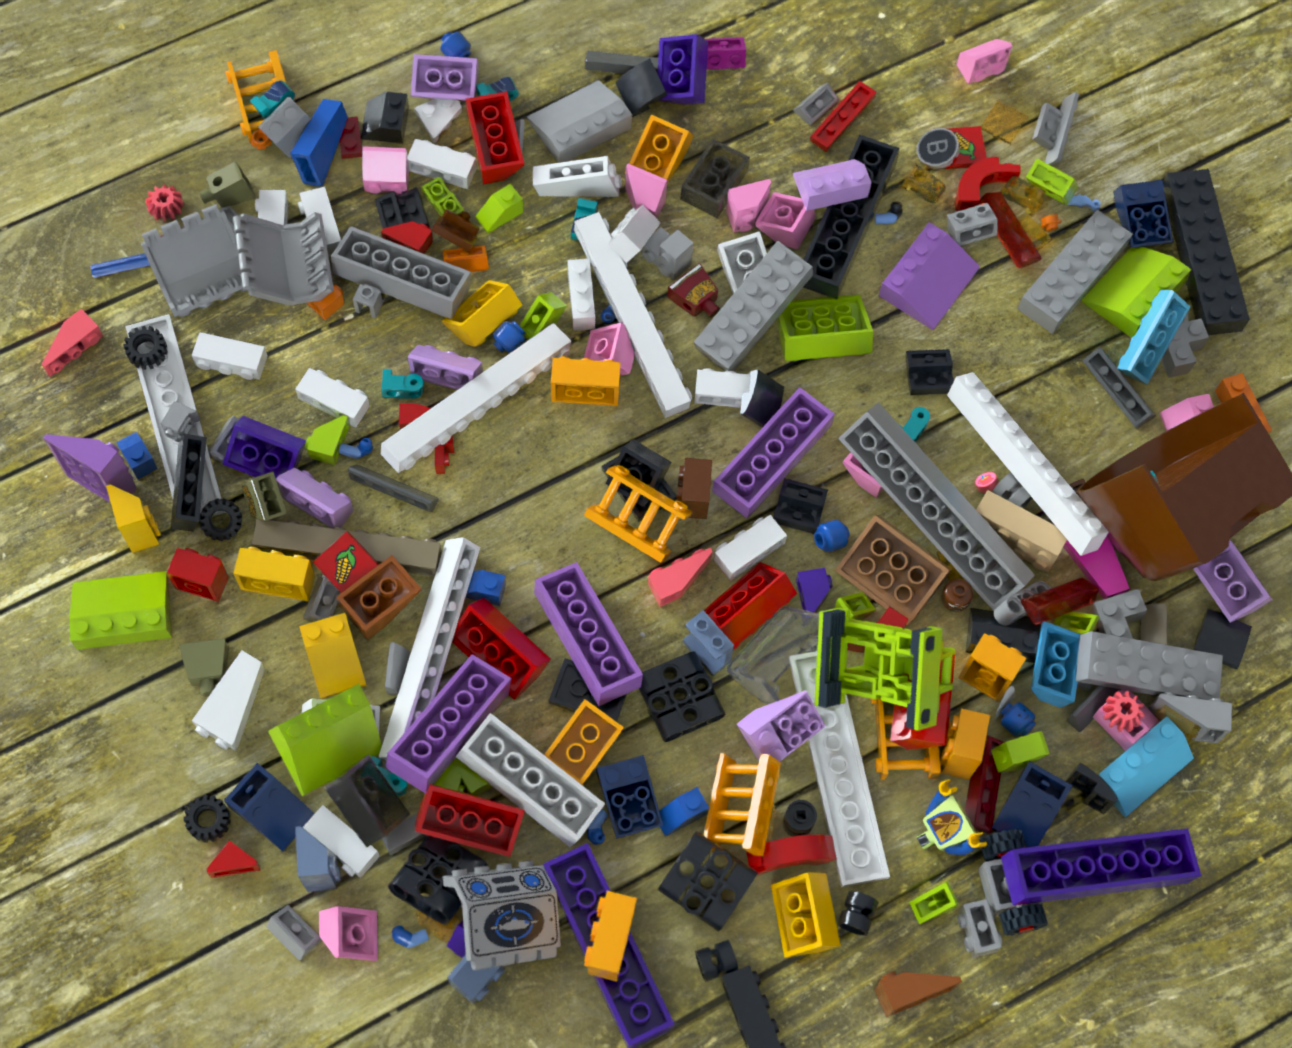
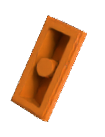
(471, 261)

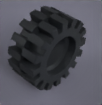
(140, 337)
(220, 533)
(217, 828)

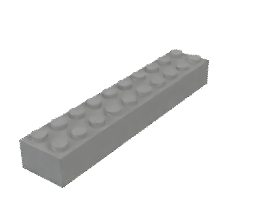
(936, 506)

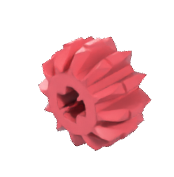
(164, 203)
(1132, 715)

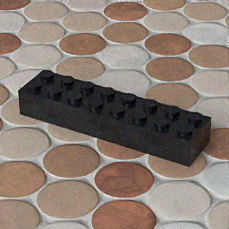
(847, 223)
(1206, 251)

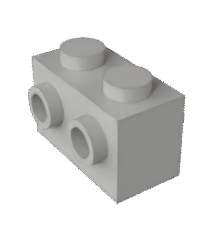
(972, 224)
(980, 930)

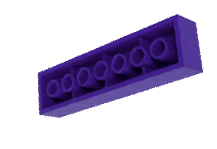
(1100, 866)
(634, 996)

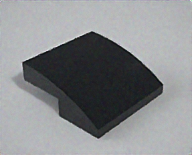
(640, 87)
(401, 208)
(929, 371)
(762, 399)
(800, 506)
(1223, 638)
(1098, 793)

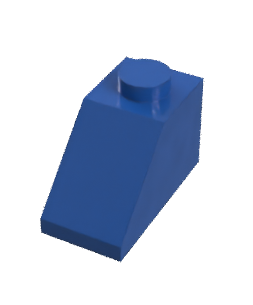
(137, 455)
(487, 586)
(683, 811)

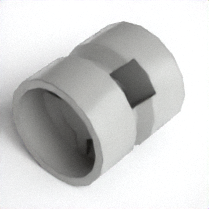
(1013, 491)

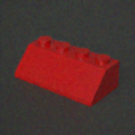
(494, 136)
(751, 602)
(500, 644)
(927, 737)
(469, 820)

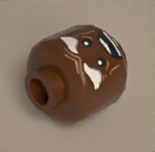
(957, 595)

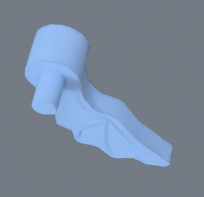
(1080, 201)

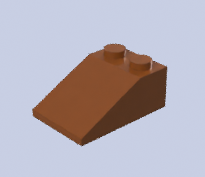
(378, 597)
(910, 989)

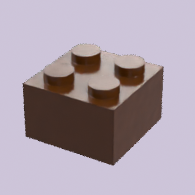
(695, 485)

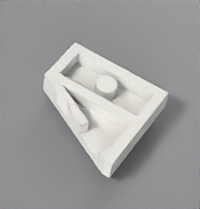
(438, 115)

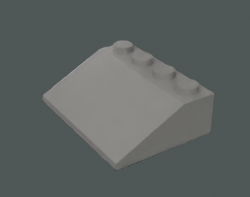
(581, 121)

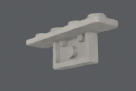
(1054, 127)

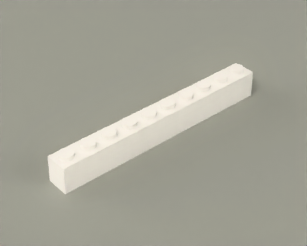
(631, 311)
(475, 398)
(1027, 464)
(433, 637)

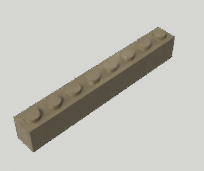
(313, 539)

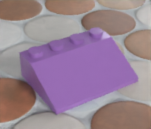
(929, 276)
(91, 463)

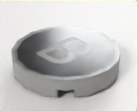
(938, 148)

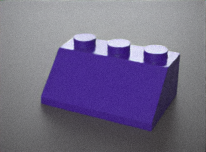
(683, 68)
(262, 449)

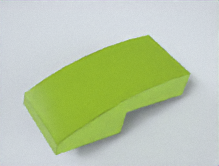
(440, 197)

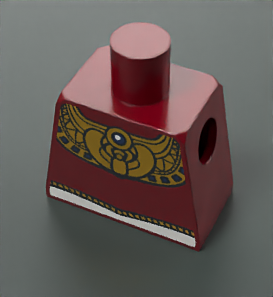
(695, 292)

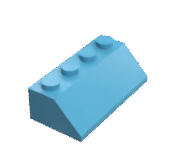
(1153, 336)
(1147, 765)

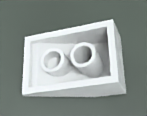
(741, 257)

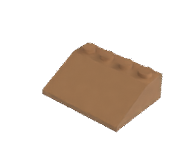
(893, 568)

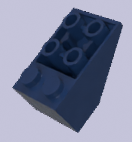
(1144, 213)
(629, 796)
(1032, 804)
(268, 807)

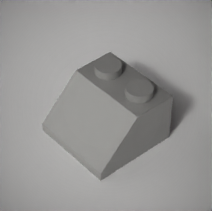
(285, 125)

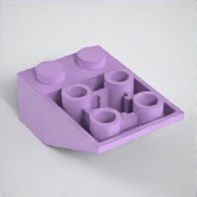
(781, 726)

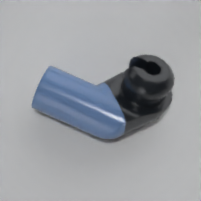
(891, 216)

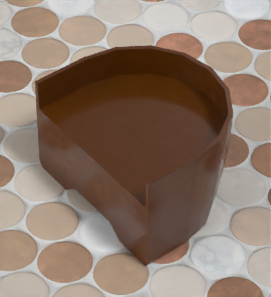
(1206, 487)

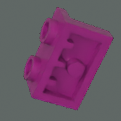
(726, 53)

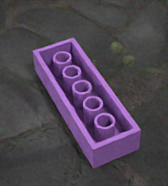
(773, 452)
(588, 634)
(448, 723)

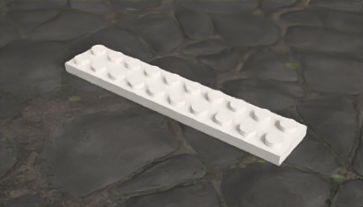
(163, 387)
(842, 785)

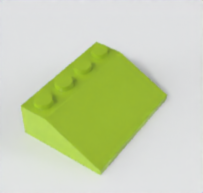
(1131, 285)
(825, 328)
(120, 610)
(327, 739)

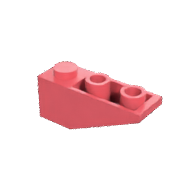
(72, 339)
(673, 581)

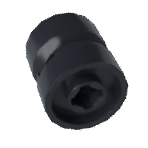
(799, 818)
(859, 910)
(724, 956)

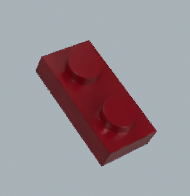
(351, 139)

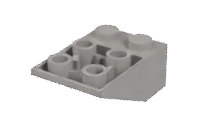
(1211, 715)

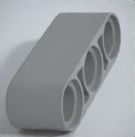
(1012, 609)

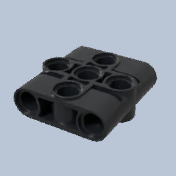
(701, 704)
(414, 880)
(737, 881)

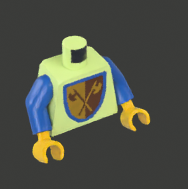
(949, 824)

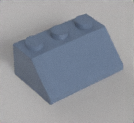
(315, 864)
(471, 982)

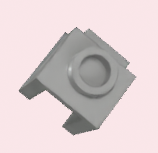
(370, 297)
(179, 421)

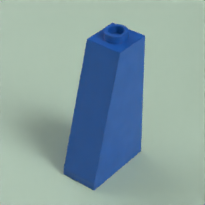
(319, 142)

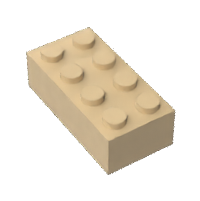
(1022, 531)

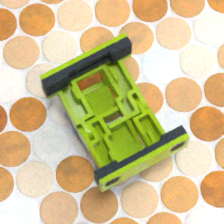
(888, 655)

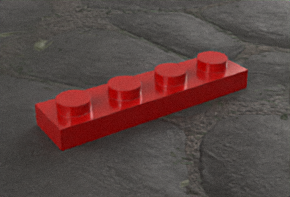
(843, 116)

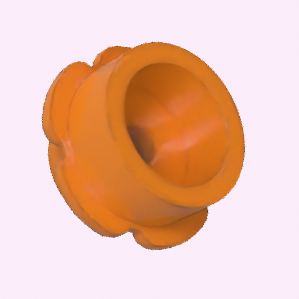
(260, 135)
(1050, 222)

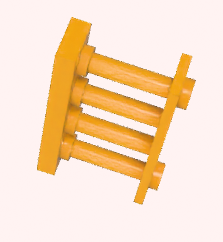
(272, 66)
(619, 525)
(929, 764)
(761, 805)

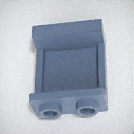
(709, 643)

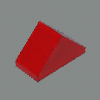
(232, 861)

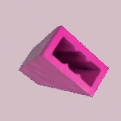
(1101, 569)

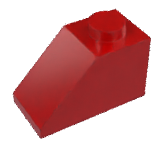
(410, 235)

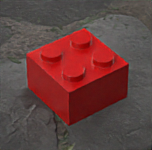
(198, 574)

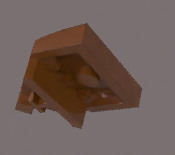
(456, 229)

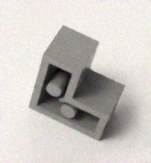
(669, 252)
(1179, 354)
(1118, 611)

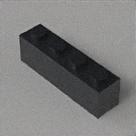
(188, 483)
(751, 1009)

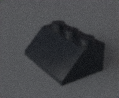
(1019, 635)

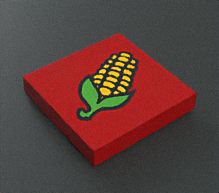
(971, 146)
(345, 562)

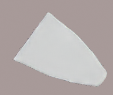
(1009, 695)

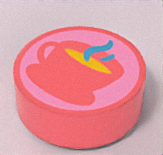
(986, 482)

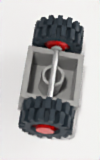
(1017, 918)

